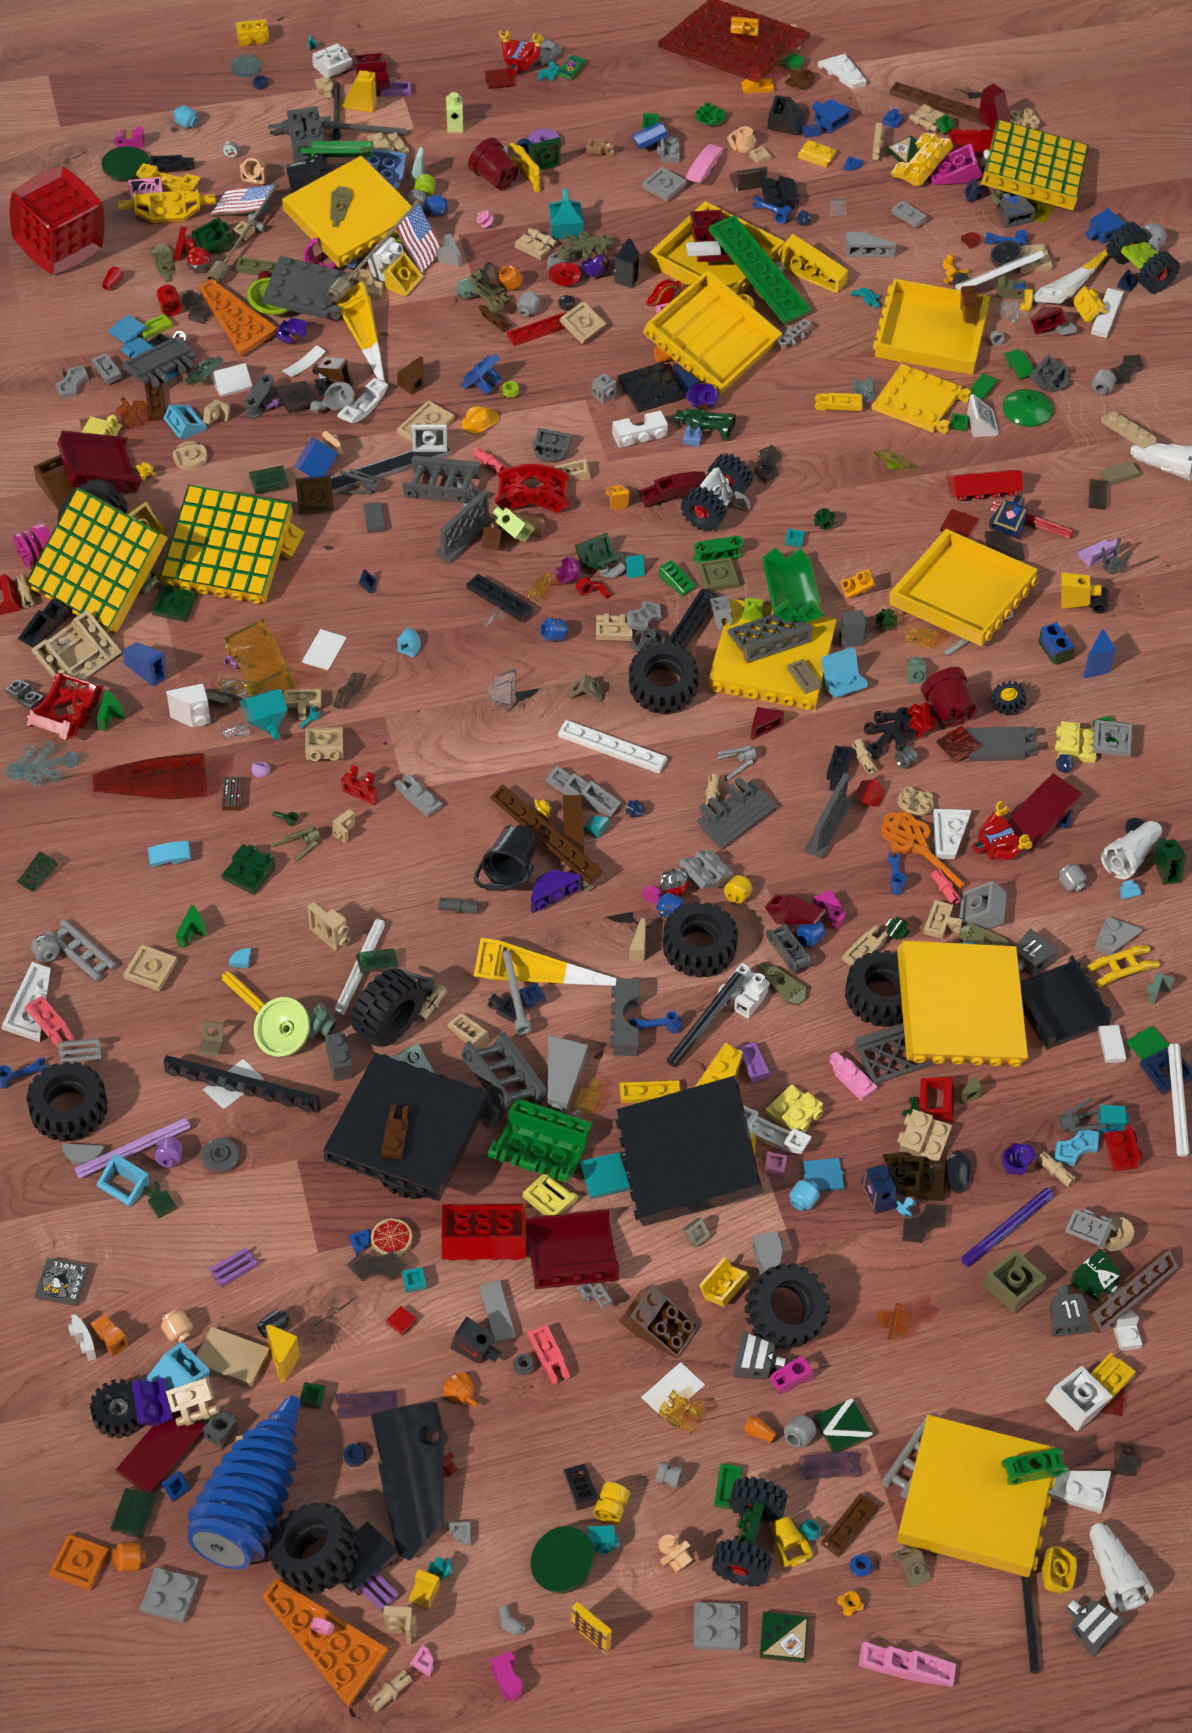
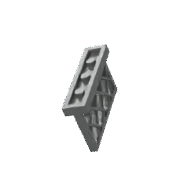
(464, 528)
(773, 643)
(830, 820)
(879, 1039)

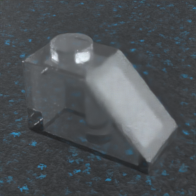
(504, 688)

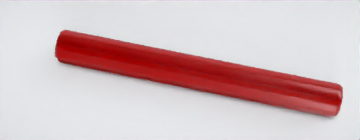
(1043, 524)

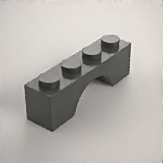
(625, 1035)

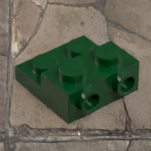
(213, 236)
(249, 868)

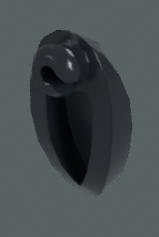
(958, 1171)

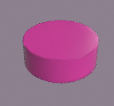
(651, 894)

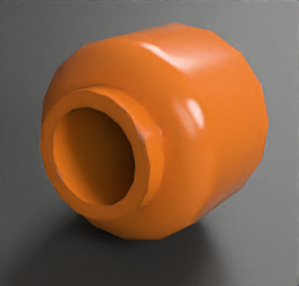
(510, 277)
(128, 1556)

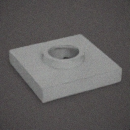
(1119, 731)

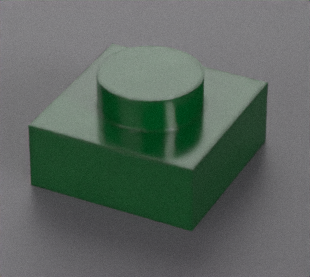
(312, 1395)

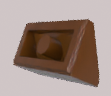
(495, 318)

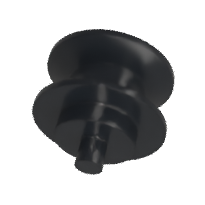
(958, 278)
(321, 386)

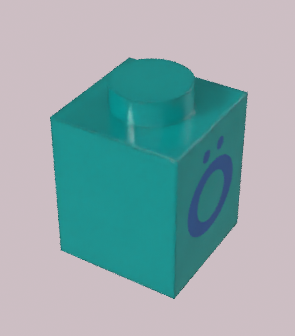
(1113, 1116)

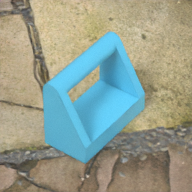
(180, 425)
(129, 1171)

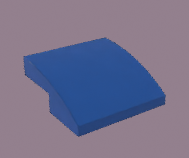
(649, 135)

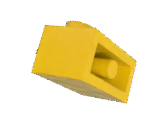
(252, 32)

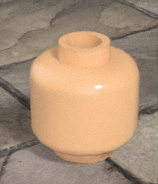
(176, 1326)

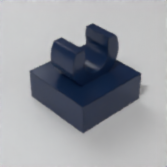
(972, 191)
(532, 995)

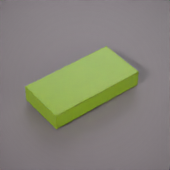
(155, 326)

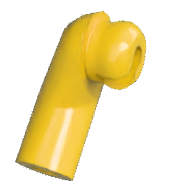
(1028, 300)

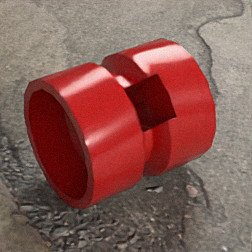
(169, 300)

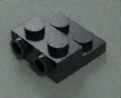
(780, 192)

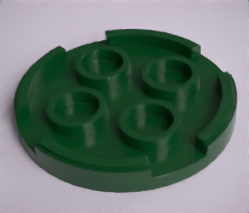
(123, 163)
(562, 1559)

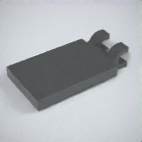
(1002, 743)

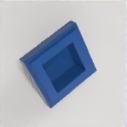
(175, 1485)

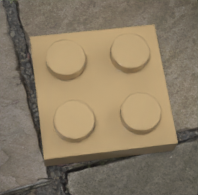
(1041, 264)
(582, 322)
(150, 967)

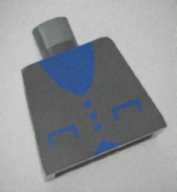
(1015, 210)

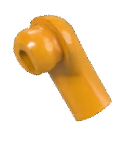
(948, 262)

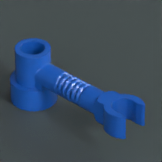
(781, 214)
(1021, 237)
(898, 879)
(671, 1021)
(7, 1075)

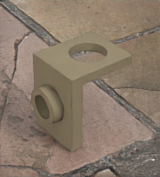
(589, 686)
(211, 1044)
(913, 1565)

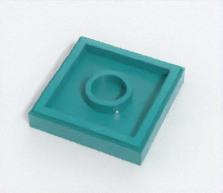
(604, 1175)

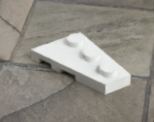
(844, 70)
(949, 830)
(1082, 1489)

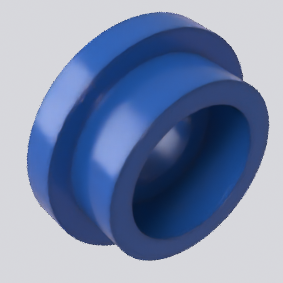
(860, 1559)

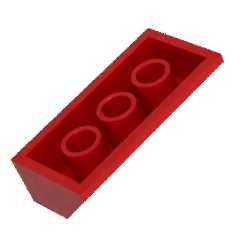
(985, 483)

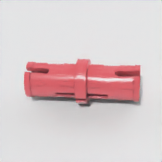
(489, 460)
(945, 887)

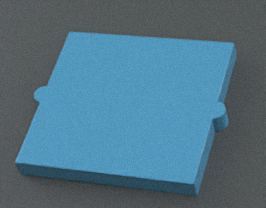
(126, 329)
(824, 1173)

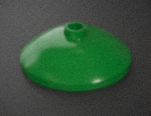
(1027, 408)

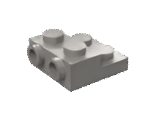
(707, 869)

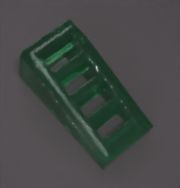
(40, 858)

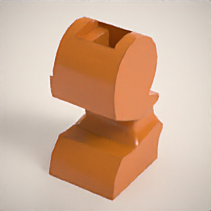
(112, 1336)

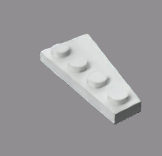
(33, 986)

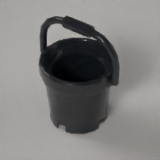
(308, 171)
(508, 859)

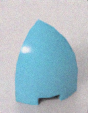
(409, 642)

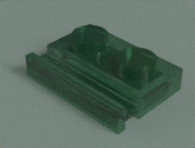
(268, 479)
(133, 1513)

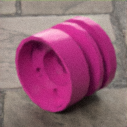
(31, 546)

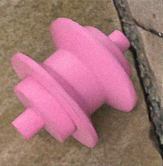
(485, 219)

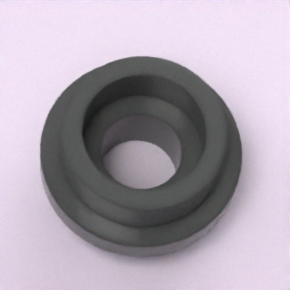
(523, 1358)

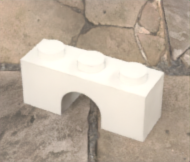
(629, 434)

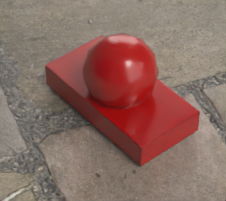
(183, 244)

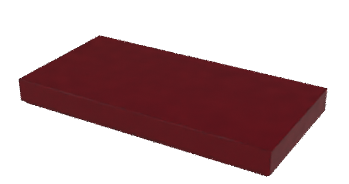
(159, 1453)

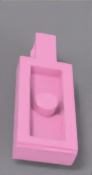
(852, 1077)

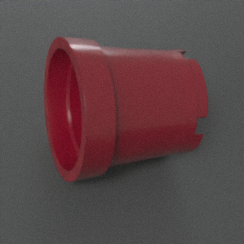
(493, 164)
(949, 696)

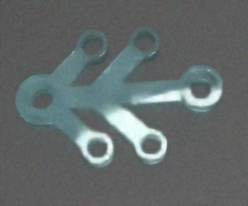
(20, 769)

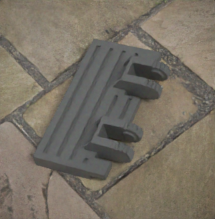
(157, 361)
(733, 816)

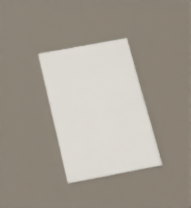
(324, 649)
(224, 1097)
(680, 1380)

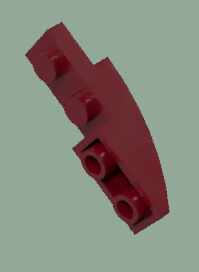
(670, 486)

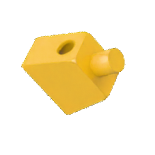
(1077, 590)

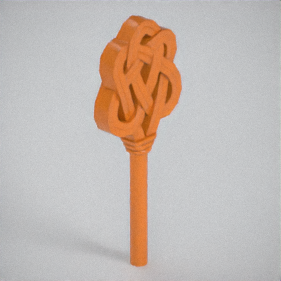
(906, 836)

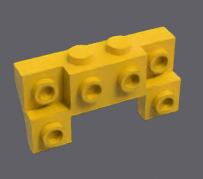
(925, 161)

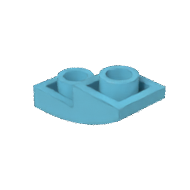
(169, 852)

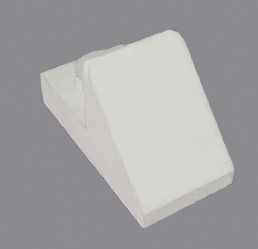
(1127, 1332)

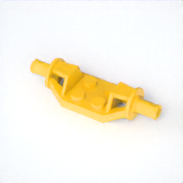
(166, 206)

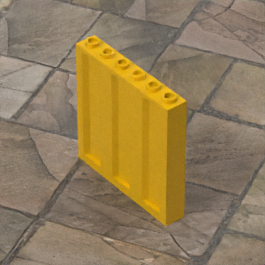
(712, 332)

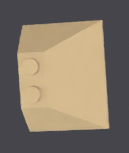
(77, 649)

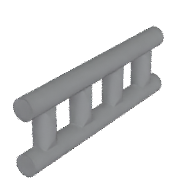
(81, 960)
(903, 1459)

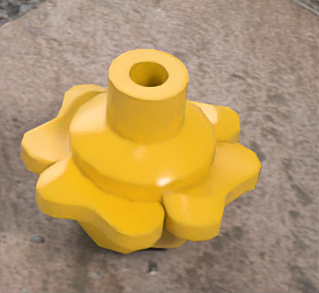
(145, 470)
(542, 808)

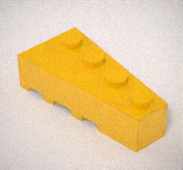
(812, 265)
(724, 1065)

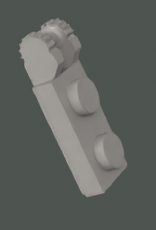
(418, 796)

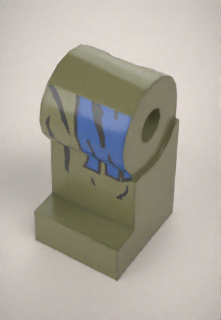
(1010, 288)

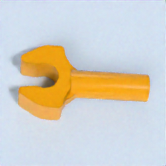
(951, 273)

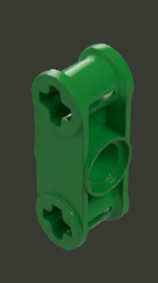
(718, 549)
(1020, 1469)

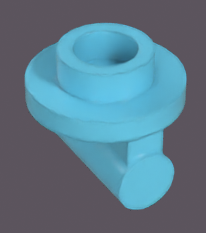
(1129, 890)
(904, 1208)

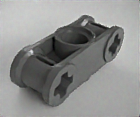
(259, 396)
(788, 948)

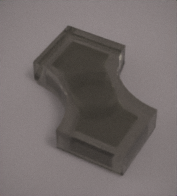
(491, 275)
(193, 302)
(1130, 365)
(766, 469)
(999, 542)
(352, 687)
(916, 1228)
(366, 1265)

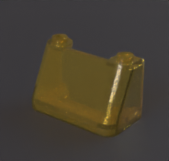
(259, 659)

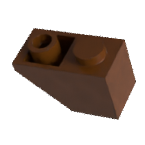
(412, 376)
(493, 536)

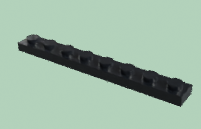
(247, 1085)

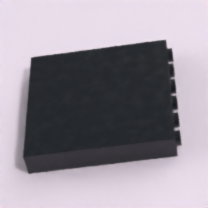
(439, 1126)
(688, 1151)

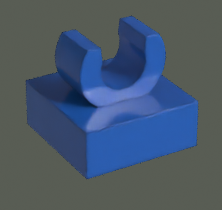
(893, 118)

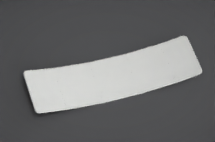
(305, 362)

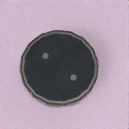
(1005, 252)

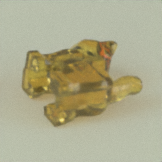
(680, 1408)

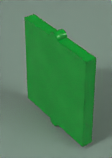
(1147, 1043)

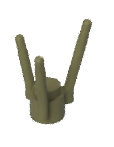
(308, 836)

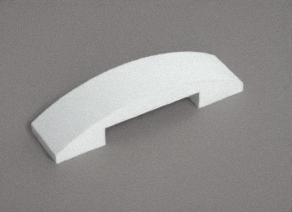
(366, 403)
(774, 1135)

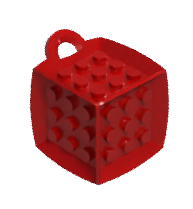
(57, 220)

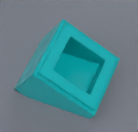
(634, 566)
(597, 825)

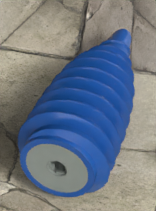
(247, 1492)

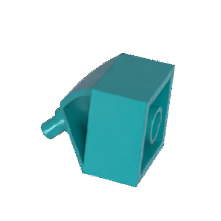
(565, 217)
(265, 711)

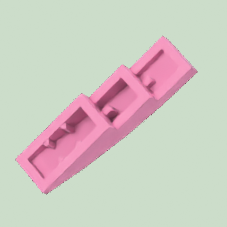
(704, 162)
(907, 1665)

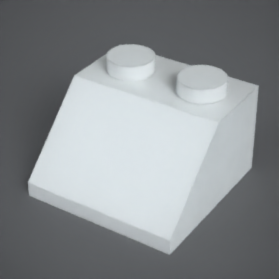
(429, 438)
(189, 705)
(1078, 1398)

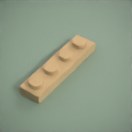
(1128, 429)

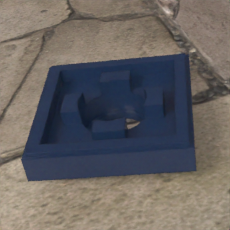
(1152, 1066)

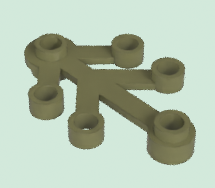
(601, 243)
(485, 292)

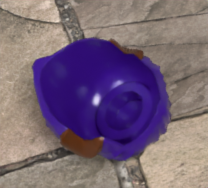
(595, 267)
(292, 330)
(702, 395)
(1019, 1158)

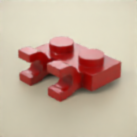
(359, 789)

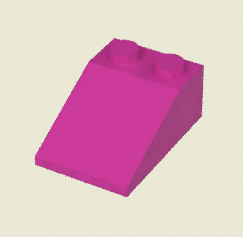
(957, 167)

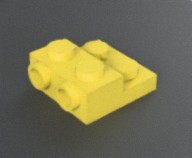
(1075, 742)
(795, 1109)

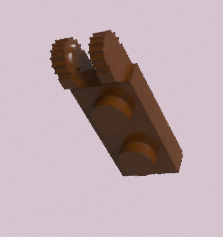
(395, 1134)

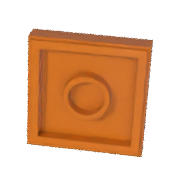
(79, 1562)

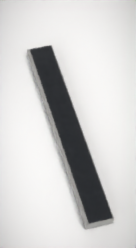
(382, 469)

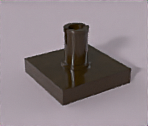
(314, 494)

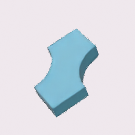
(1069, 1151)

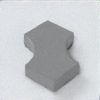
(75, 377)
(640, 618)

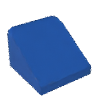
(811, 130)

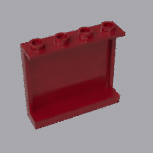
(97, 457)
(571, 1249)

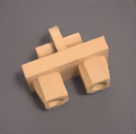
(675, 1554)

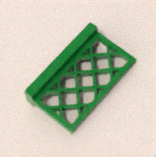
(341, 148)

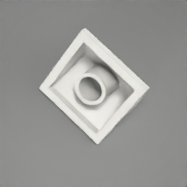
(231, 380)
(981, 418)

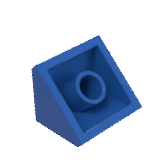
(316, 458)
(1100, 656)

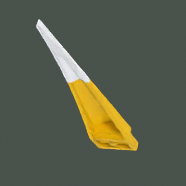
(359, 317)
(532, 967)

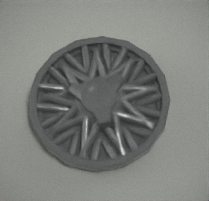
(220, 1155)

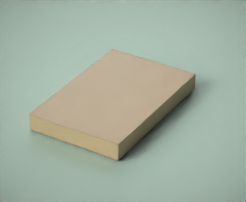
(426, 415)
(232, 1356)

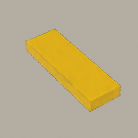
(642, 1091)

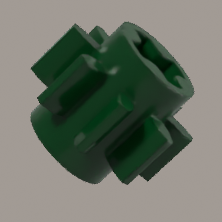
(824, 518)
(886, 619)
(897, 928)

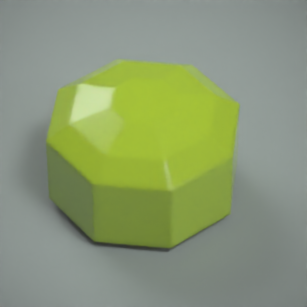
(510, 389)

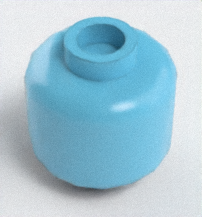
(185, 117)
(804, 1195)

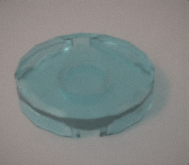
(245, 66)

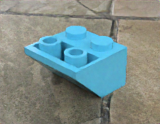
(179, 1367)

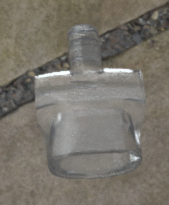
(1011, 311)

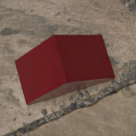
(1047, 319)
(766, 721)

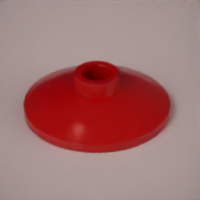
(564, 274)

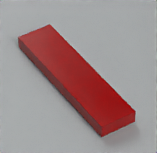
(536, 330)

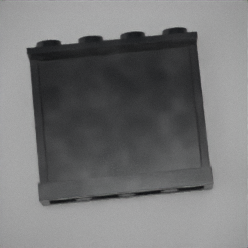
(1063, 1004)

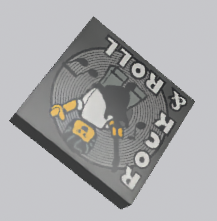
(61, 1282)

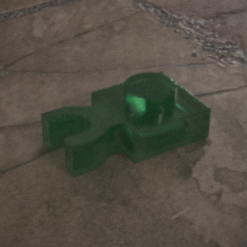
(160, 1201)

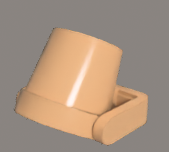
(744, 139)
(252, 169)
(332, 442)

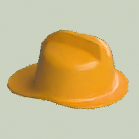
(479, 419)

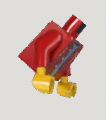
(520, 54)
(998, 838)

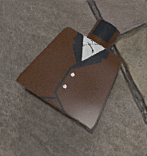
(334, 370)

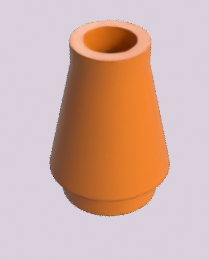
(759, 1429)

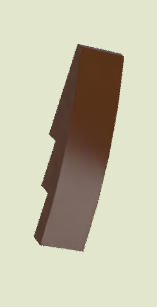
(573, 820)

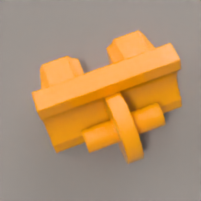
(744, 25)
(858, 584)

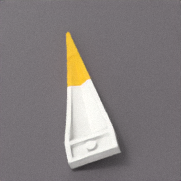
(1066, 286)

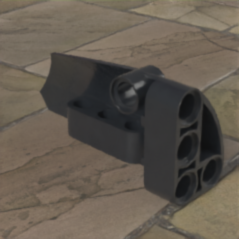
(411, 1472)

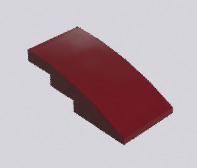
(373, 63)
(700, 224)
(1044, 809)

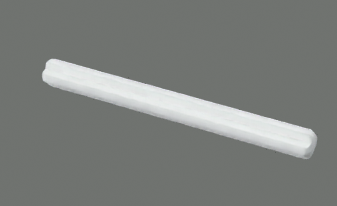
(356, 975)
(1178, 1100)

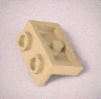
(400, 1619)

